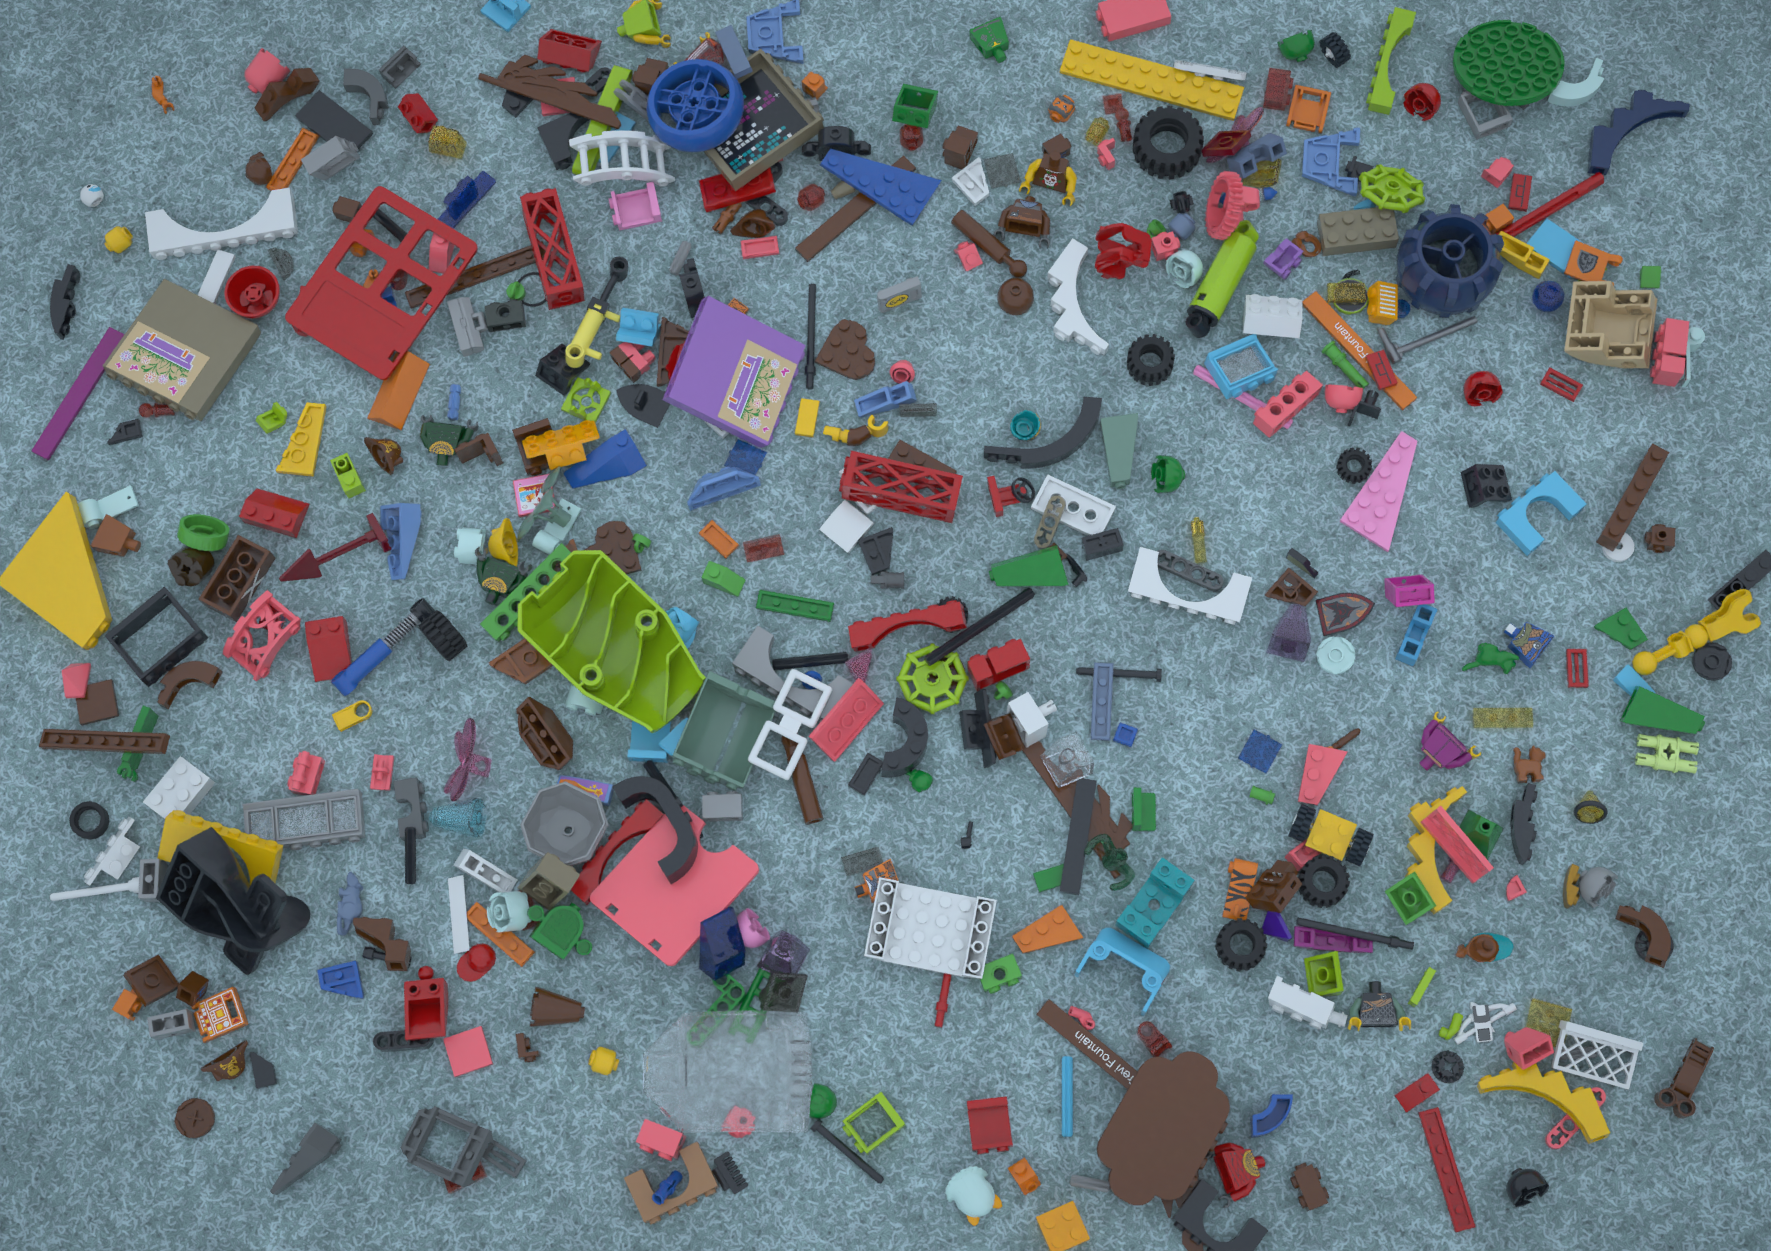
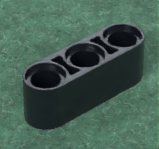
(394, 1039)

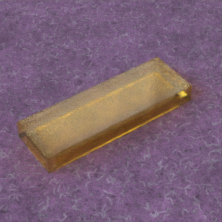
(1502, 717)

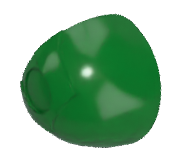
(822, 1102)

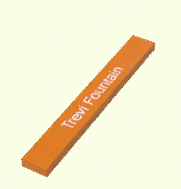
(1353, 345)

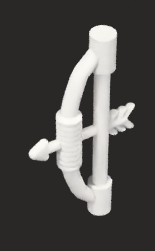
(1506, 1010)

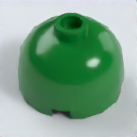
(1297, 46)
(1167, 470)

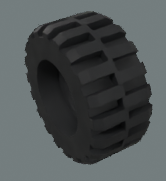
(1168, 163)

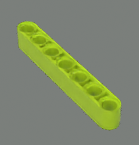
(610, 100)

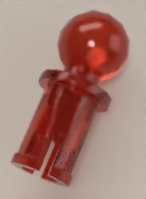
(1124, 125)
(147, 410)

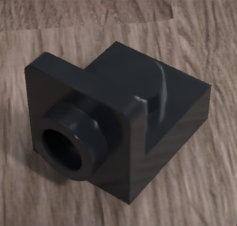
(1356, 168)

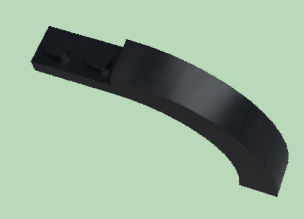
(1057, 450)

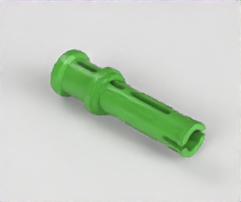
(1339, 359)

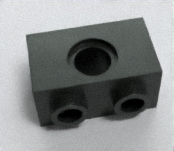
(514, 320)

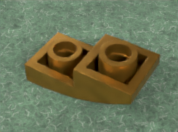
(1570, 891)

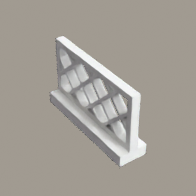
(1604, 1039)

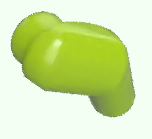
(1454, 1027)

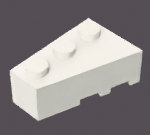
(1300, 1004)

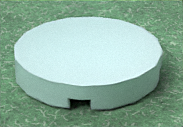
(1332, 661)

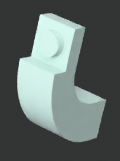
(1575, 94)

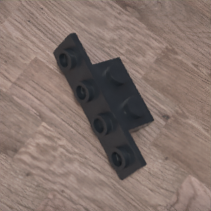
(974, 731)

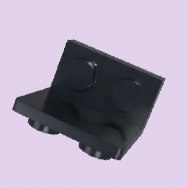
(555, 371)
(1485, 484)

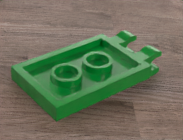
(130, 761)

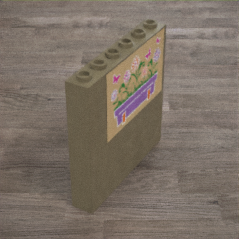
(181, 350)

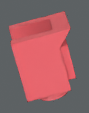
(1498, 171)

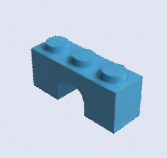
(1415, 634)

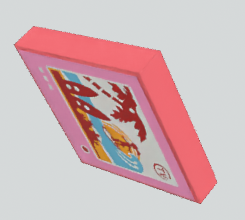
(529, 494)

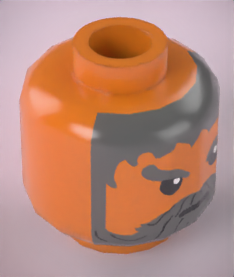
(1061, 108)

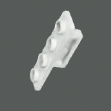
(116, 856)

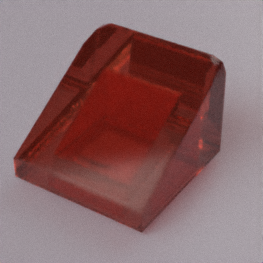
(1112, 102)

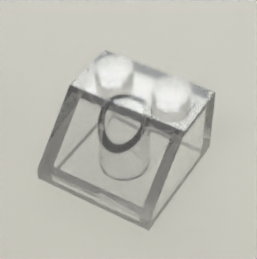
(1068, 760)

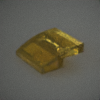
(1548, 1013)

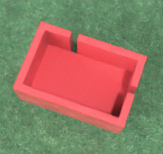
(1671, 343)

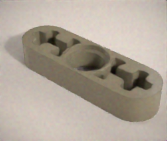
(1060, 510)

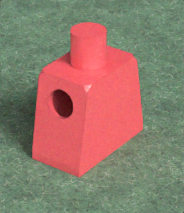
(1528, 1046)

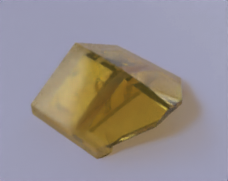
(1266, 175)

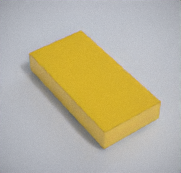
(807, 417)

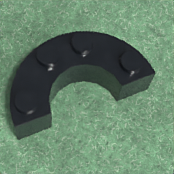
(912, 752)

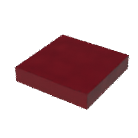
(1226, 143)

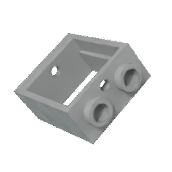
(1490, 127)
(330, 158)

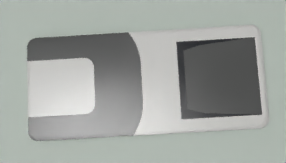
(1482, 1023)

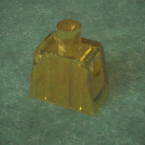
(444, 142)

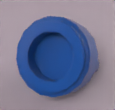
(815, 675)

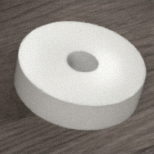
(1622, 554)

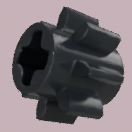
(1181, 202)

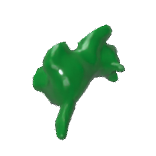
(1490, 655)

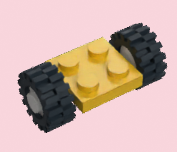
(1331, 835)

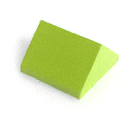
(1324, 974)

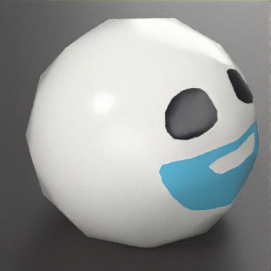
(91, 195)

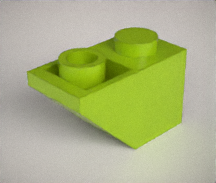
(347, 475)

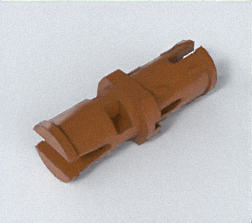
(726, 217)

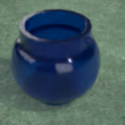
(1548, 296)

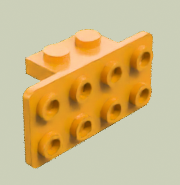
(563, 445)

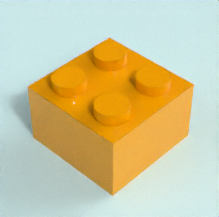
(1062, 1227)

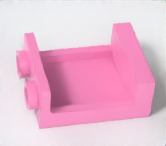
(635, 208)

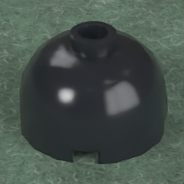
(1525, 1185)

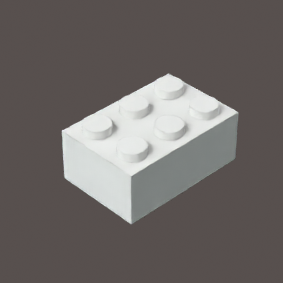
(1272, 316)
(179, 789)

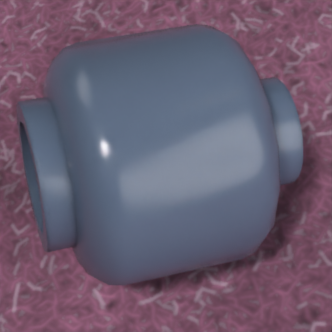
(1182, 226)

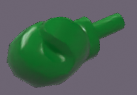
(920, 780)

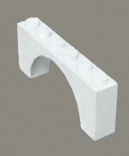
(1227, 604)

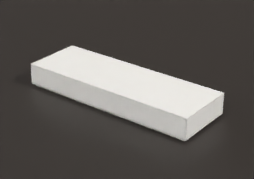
(216, 276)

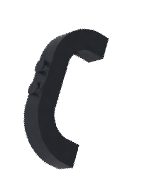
(684, 855)

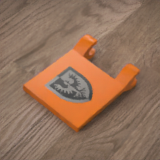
(1589, 262)

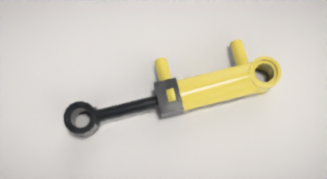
(596, 314)

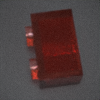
(1277, 88)

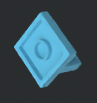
(505, 12)
(638, 327)

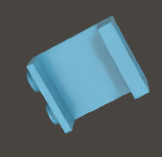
(645, 744)

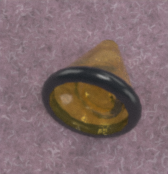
(1589, 815)

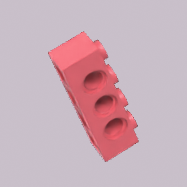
(1271, 423)

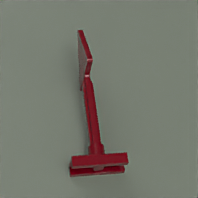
(307, 566)

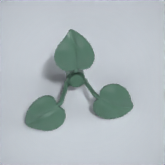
(556, 515)

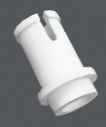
(1338, 1018)

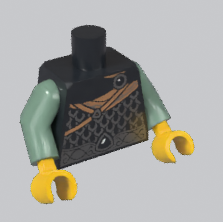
(1377, 1010)

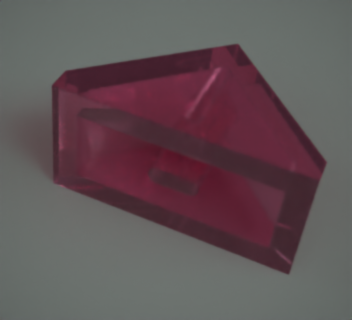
(859, 665)

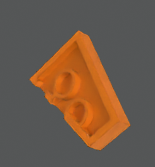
(1047, 931)

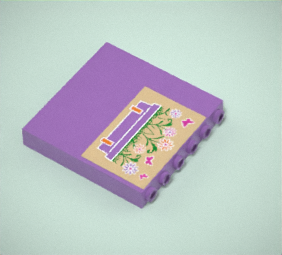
(734, 372)

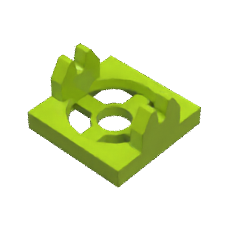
(594, 386)

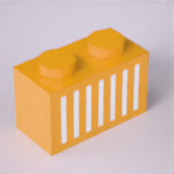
(1383, 303)

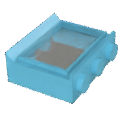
(1240, 366)

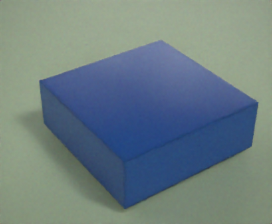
(1125, 734)

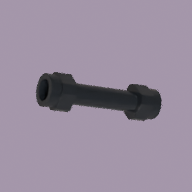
(371, 953)

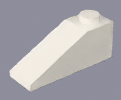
(484, 871)

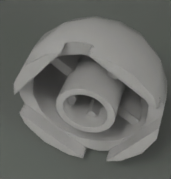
(1596, 882)

